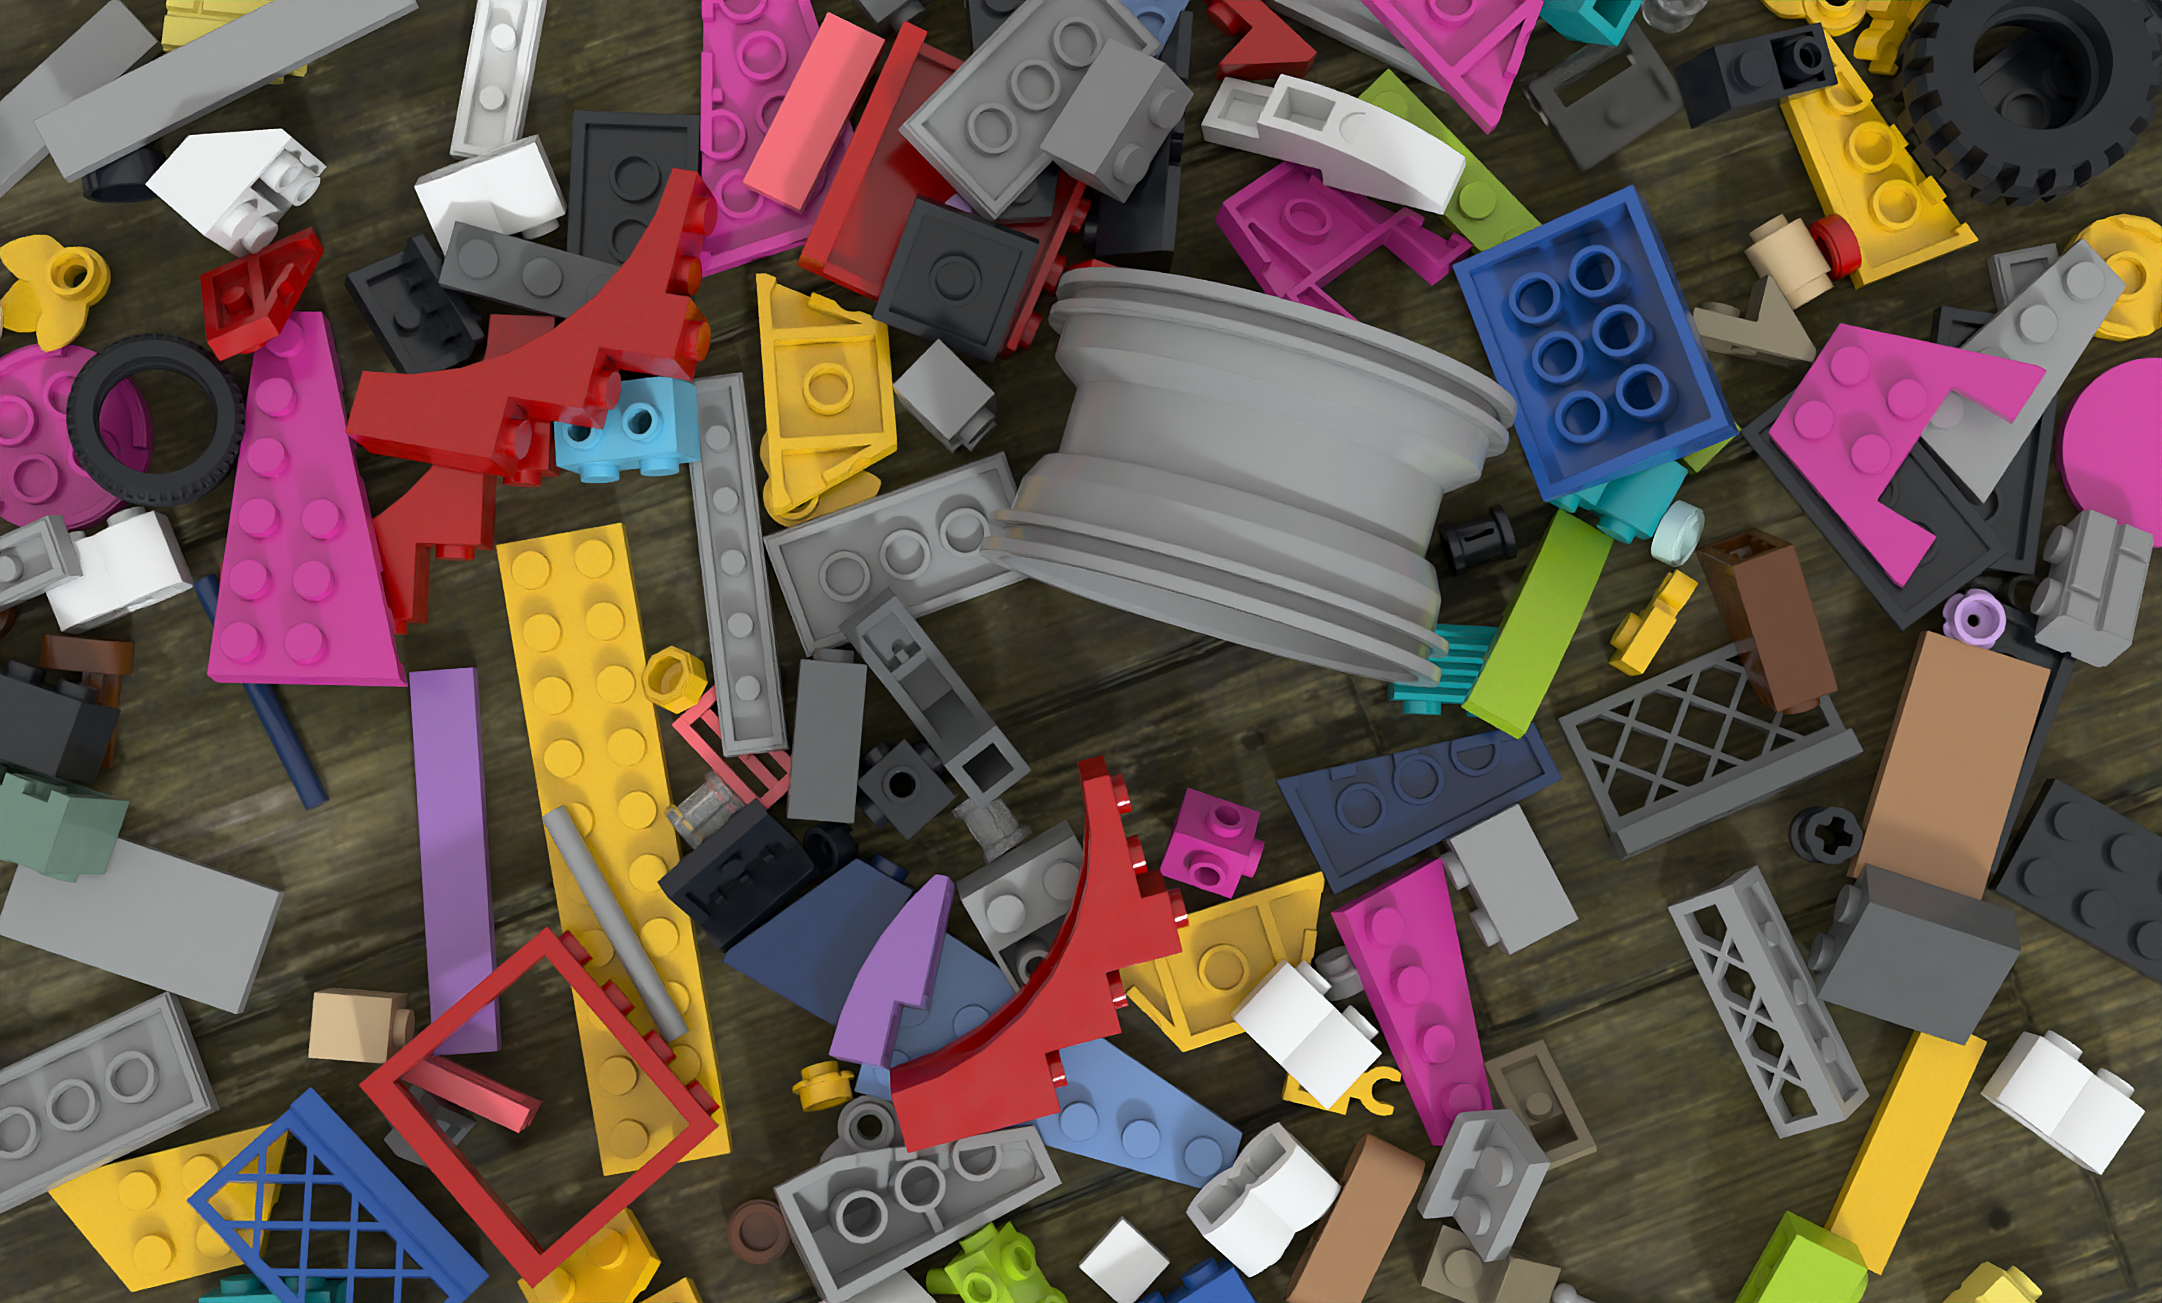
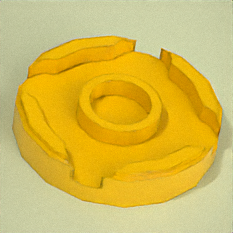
(2134, 252)

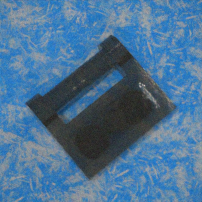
(1613, 112)

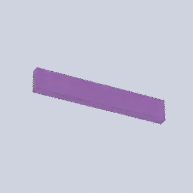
(454, 850)

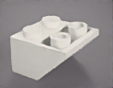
(237, 184)

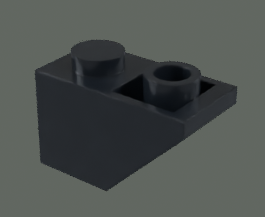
(1755, 74)

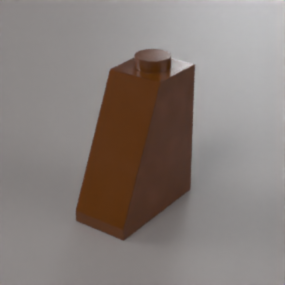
(1769, 618)

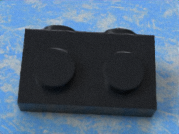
(413, 316)
(740, 875)

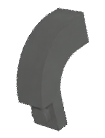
(935, 698)

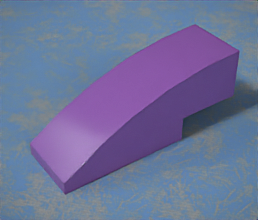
(895, 976)

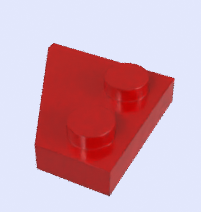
(256, 293)

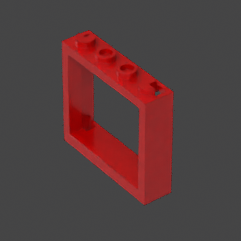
(456, 1170)

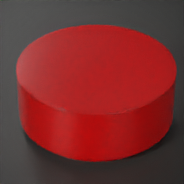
(1837, 245)

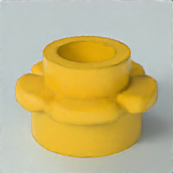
(824, 1086)

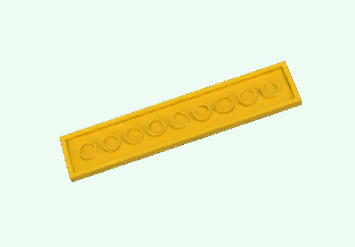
(606, 762)

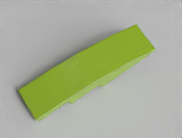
(1538, 624)

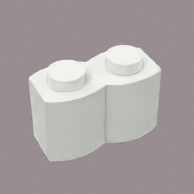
(497, 191)
(122, 571)
(1307, 1032)
(2063, 1100)
(1263, 1200)

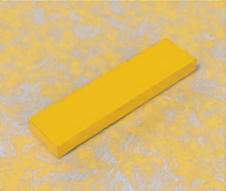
(1902, 1144)

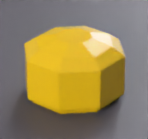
(674, 679)

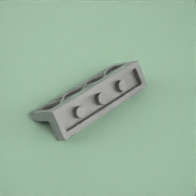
(1790, 1000)

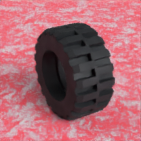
(1999, 158)

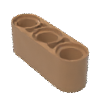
(1358, 1224)

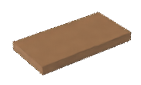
(1950, 764)

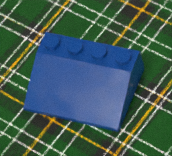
(1595, 346)

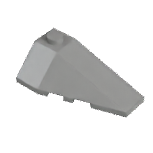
(888, 1208)

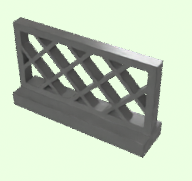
(1713, 796)

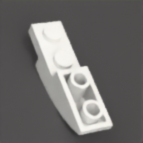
(1343, 136)

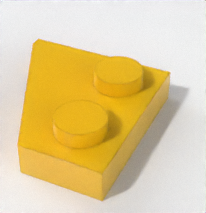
(605, 1269)

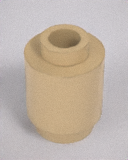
(1791, 259)

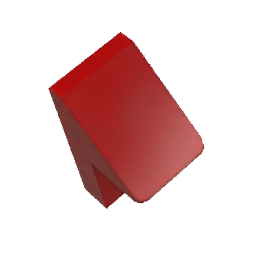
(1266, 44)

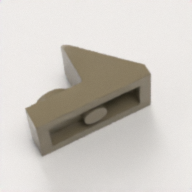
(1766, 335)
(1539, 1097)
(1460, 1272)

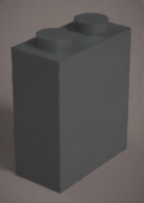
(826, 737)
(1914, 954)

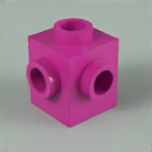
(1212, 844)

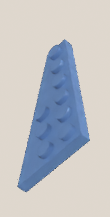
(1111, 1102)

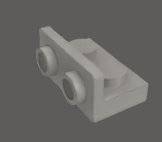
(1486, 1179)

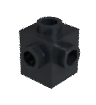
(920, 804)

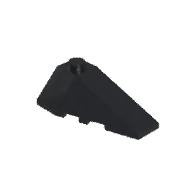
(1144, 227)

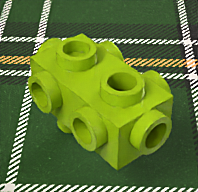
(994, 1268)

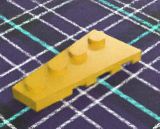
(1871, 178)

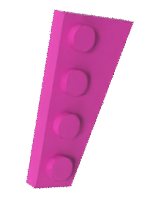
(1418, 988)

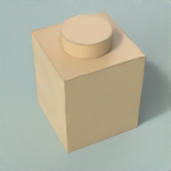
(359, 1025)

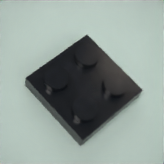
(955, 278)

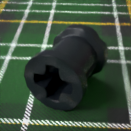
(1477, 540)
(1837, 821)

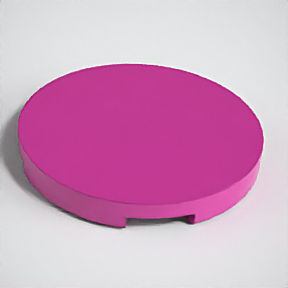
(2113, 446)
(36, 455)

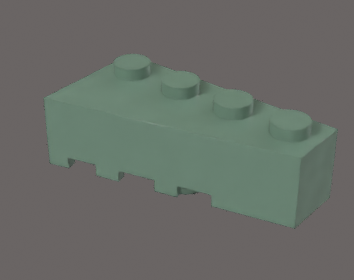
(56, 823)

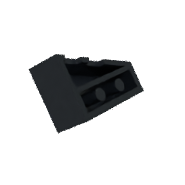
(52, 726)

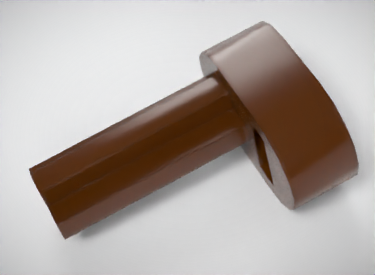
(101, 663)

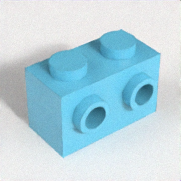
(648, 430)

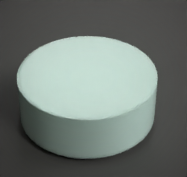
(1678, 533)

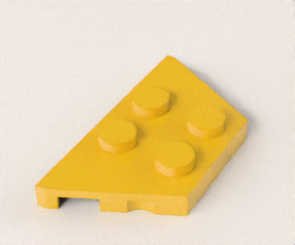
(822, 392)
(1225, 958)
(140, 1212)

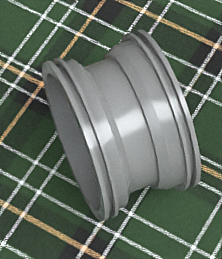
(1251, 470)

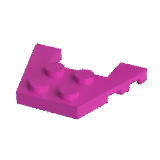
(1306, 234)
(1866, 412)

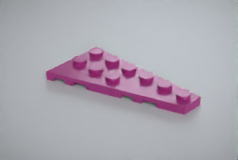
(745, 74)
(301, 544)

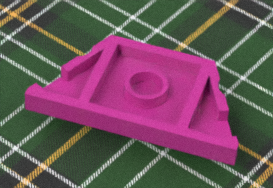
(1465, 46)

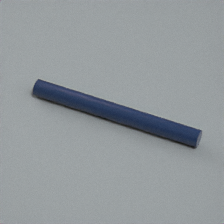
(272, 717)

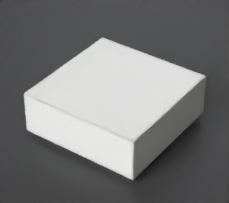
(1124, 1262)

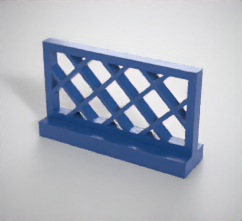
(369, 1186)

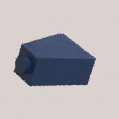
(826, 936)

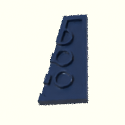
(1402, 802)

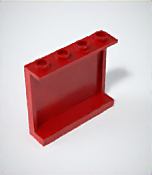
(884, 173)

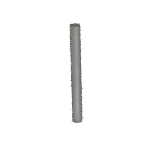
(615, 924)

